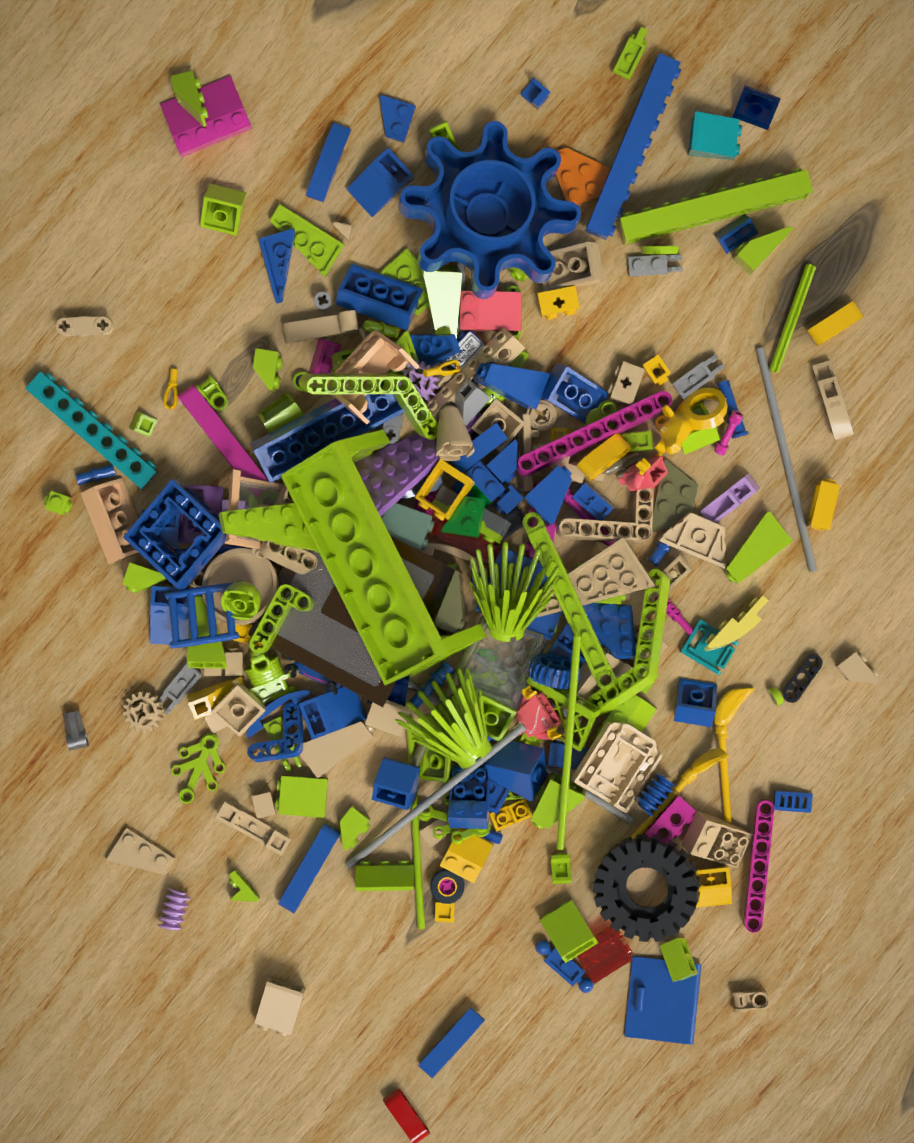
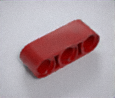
(406, 1116)

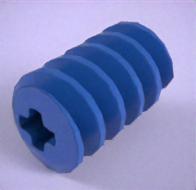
(654, 794)

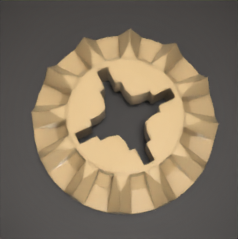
(551, 416)

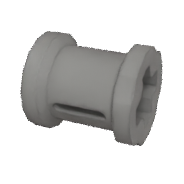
(321, 295)

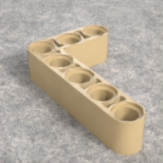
(612, 526)
(279, 554)

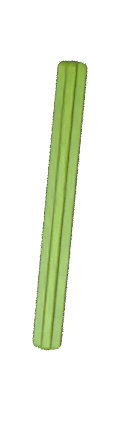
(792, 318)

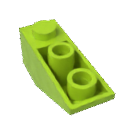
(188, 96)

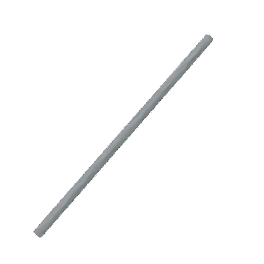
(786, 459)
(435, 796)

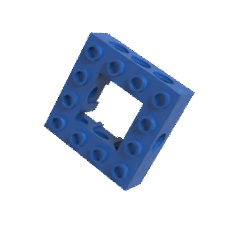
(144, 533)

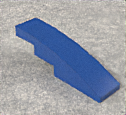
(328, 162)
(451, 1042)

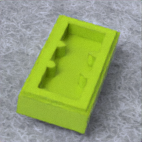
(639, 440)

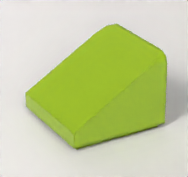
(143, 424)

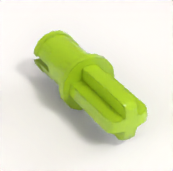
(381, 327)

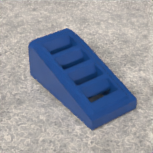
(777, 799)

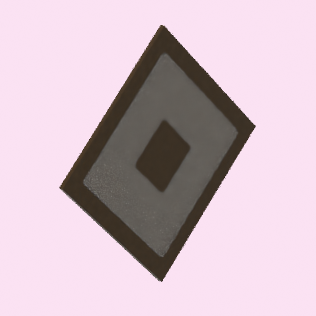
(326, 634)

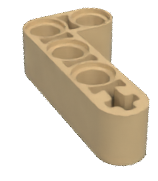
(321, 327)

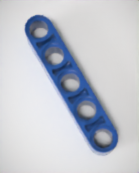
(309, 868)

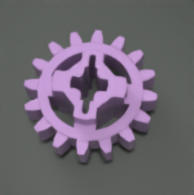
(422, 389)

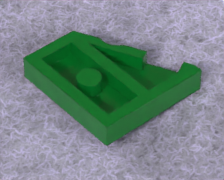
(466, 518)

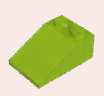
(751, 255)

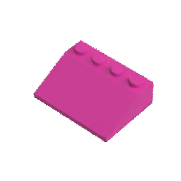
(224, 120)

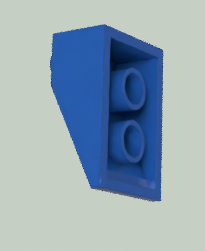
(572, 392)

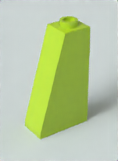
(759, 547)
(205, 655)

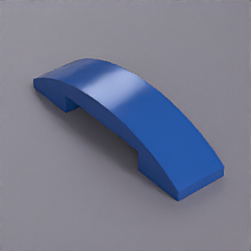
(294, 696)

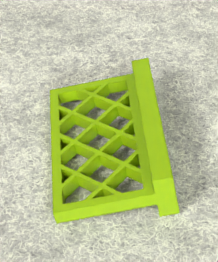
(582, 707)

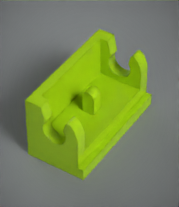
(678, 959)

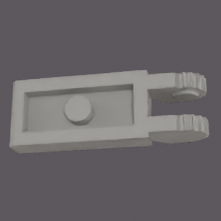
(652, 265)
(696, 377)
(180, 686)

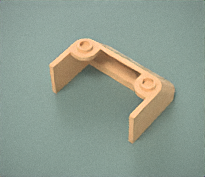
(373, 355)

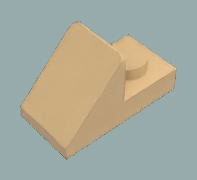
(677, 571)

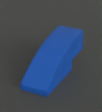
(483, 446)

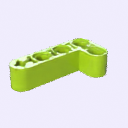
(277, 621)

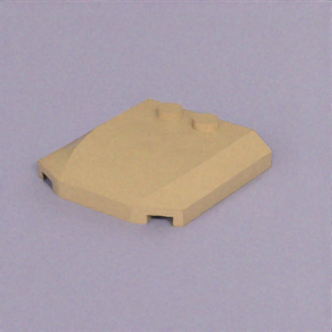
(618, 764)

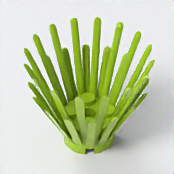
(512, 612)
(461, 733)

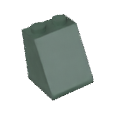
(408, 525)

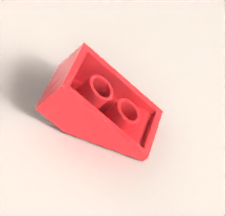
(491, 314)

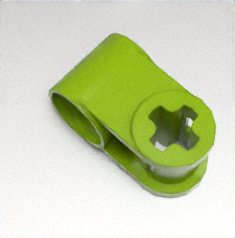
(211, 391)

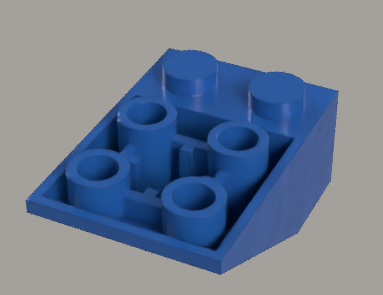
(380, 182)
(160, 616)
(332, 712)
(470, 800)

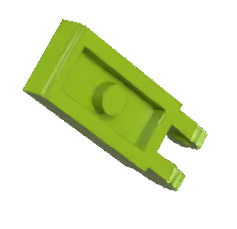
(275, 732)

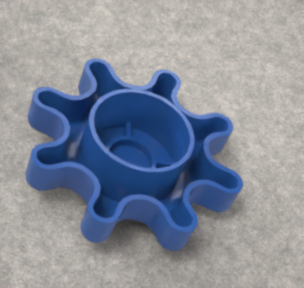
(489, 210)

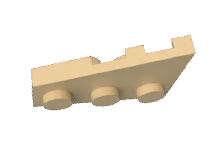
(140, 853)

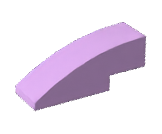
(730, 499)

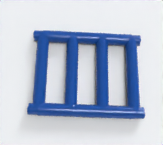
(195, 640)

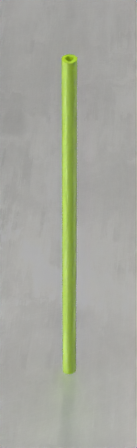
(568, 742)
(416, 847)

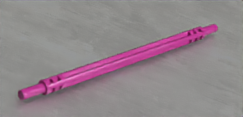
(671, 610)

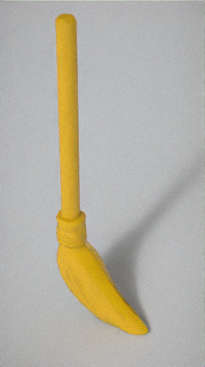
(725, 711)
(700, 765)

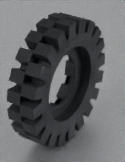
(638, 920)

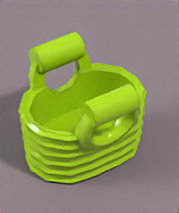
(263, 673)

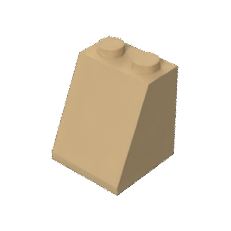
(279, 1006)

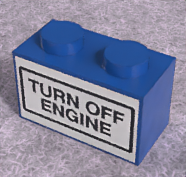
(469, 347)

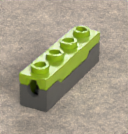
(492, 526)

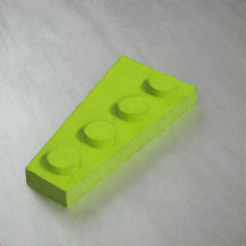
(310, 240)

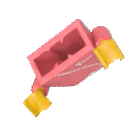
(645, 473)
(537, 715)

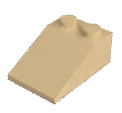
(575, 267)

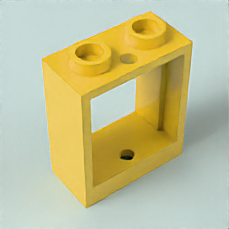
(430, 482)
(823, 505)

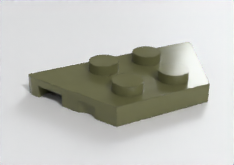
(673, 499)

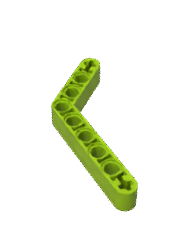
(373, 387)
(603, 697)

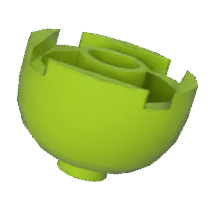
(242, 600)

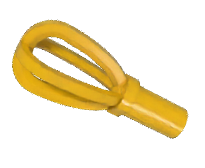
(438, 371)
(172, 383)

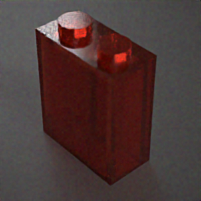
(606, 955)

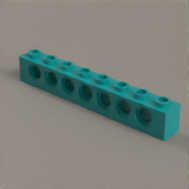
(37, 389)

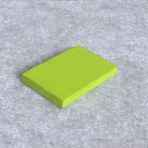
(406, 269)

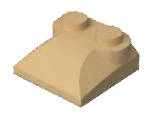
(239, 709)

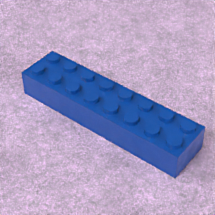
(318, 429)

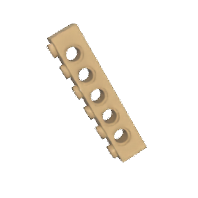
(499, 350)

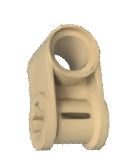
(748, 1000)

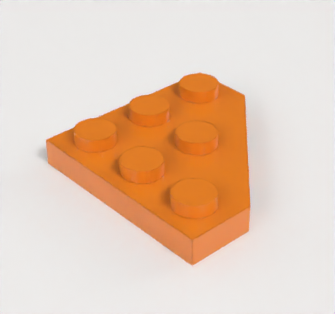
(580, 177)

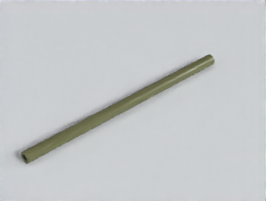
(463, 664)

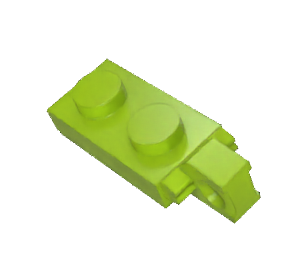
(631, 55)

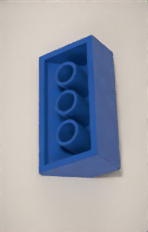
(379, 296)

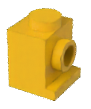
(656, 363)

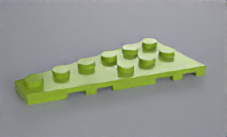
(269, 523)

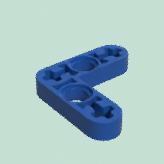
(284, 744)

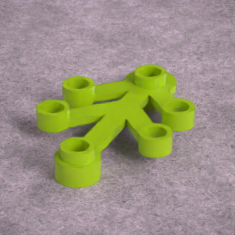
(200, 765)
(446, 829)

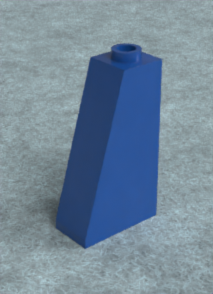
(516, 384)

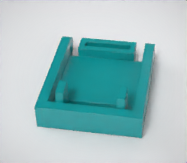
(711, 658)

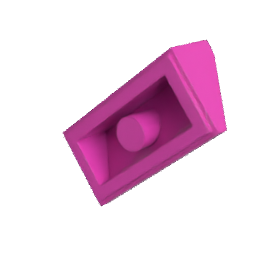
(322, 358)

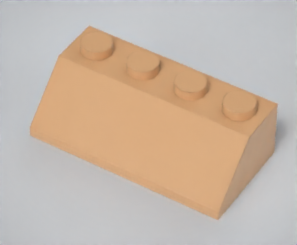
(112, 518)

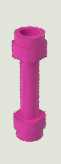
(735, 419)

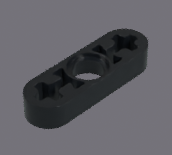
(806, 663)

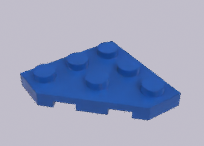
(613, 628)

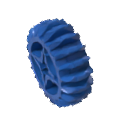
(551, 670)

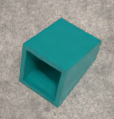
(714, 136)

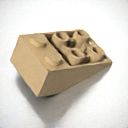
(716, 840)

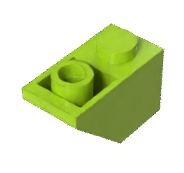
(351, 826)

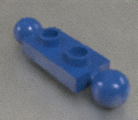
(569, 971)

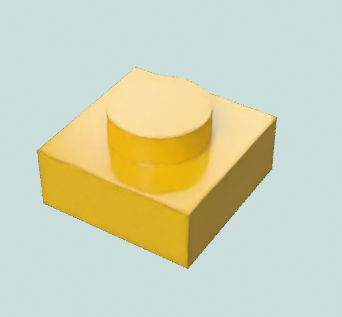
(444, 912)

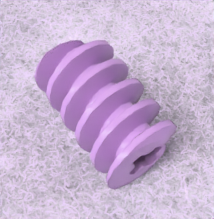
(174, 910)

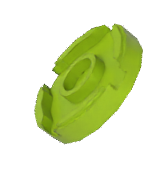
(659, 249)

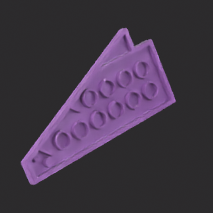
(399, 468)

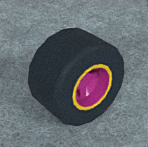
(446, 892)

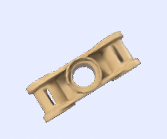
(84, 326)

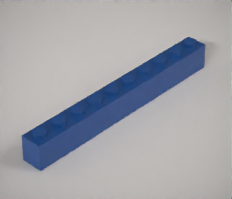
(632, 147)

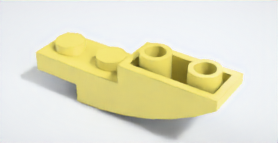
(732, 630)

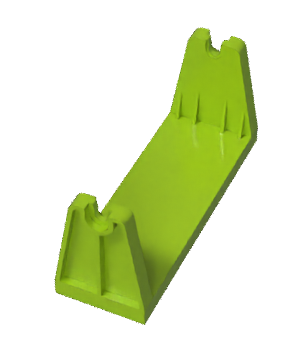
(367, 562)

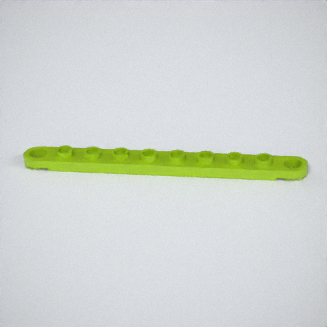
(570, 602)

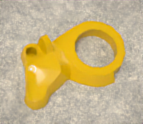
(677, 425)

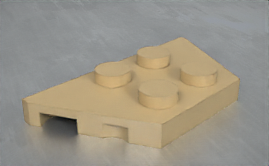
(698, 537)

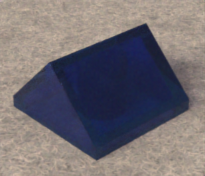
(756, 107)

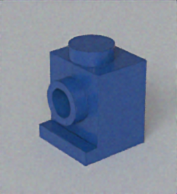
(508, 501)

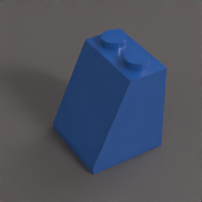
(550, 493)
(519, 768)

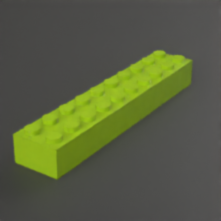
(715, 207)

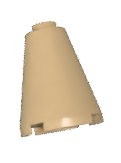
(452, 435)

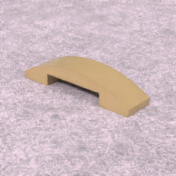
(453, 551)
(253, 828)

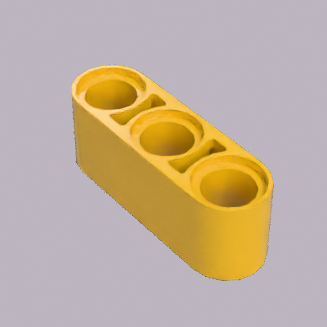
(835, 323)
(603, 456)

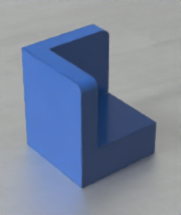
(535, 93)

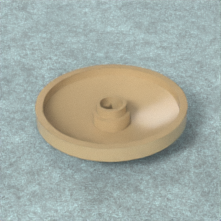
(242, 565)

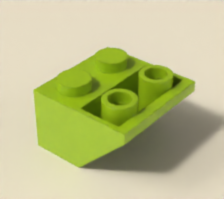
(267, 365)

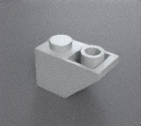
(470, 400)

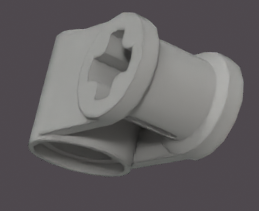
(394, 426)

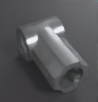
(76, 735)

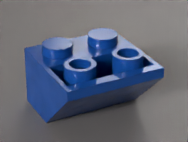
(396, 783)

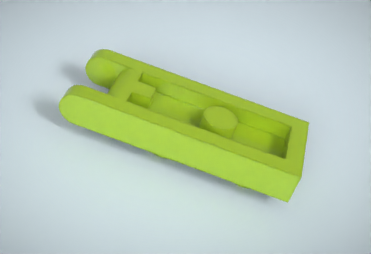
(273, 689)

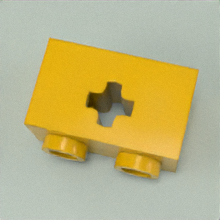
(547, 299)

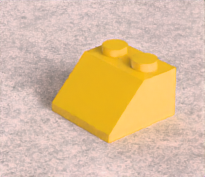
(467, 857)

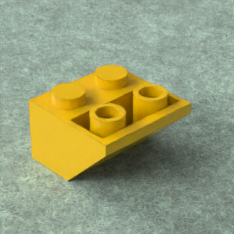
(715, 886)

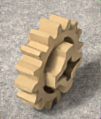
(149, 706)

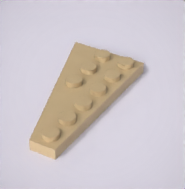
(605, 576)

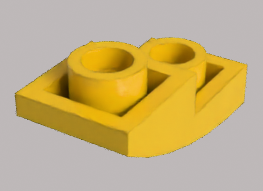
(510, 815)

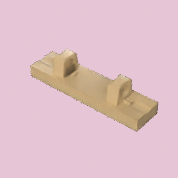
(524, 437)

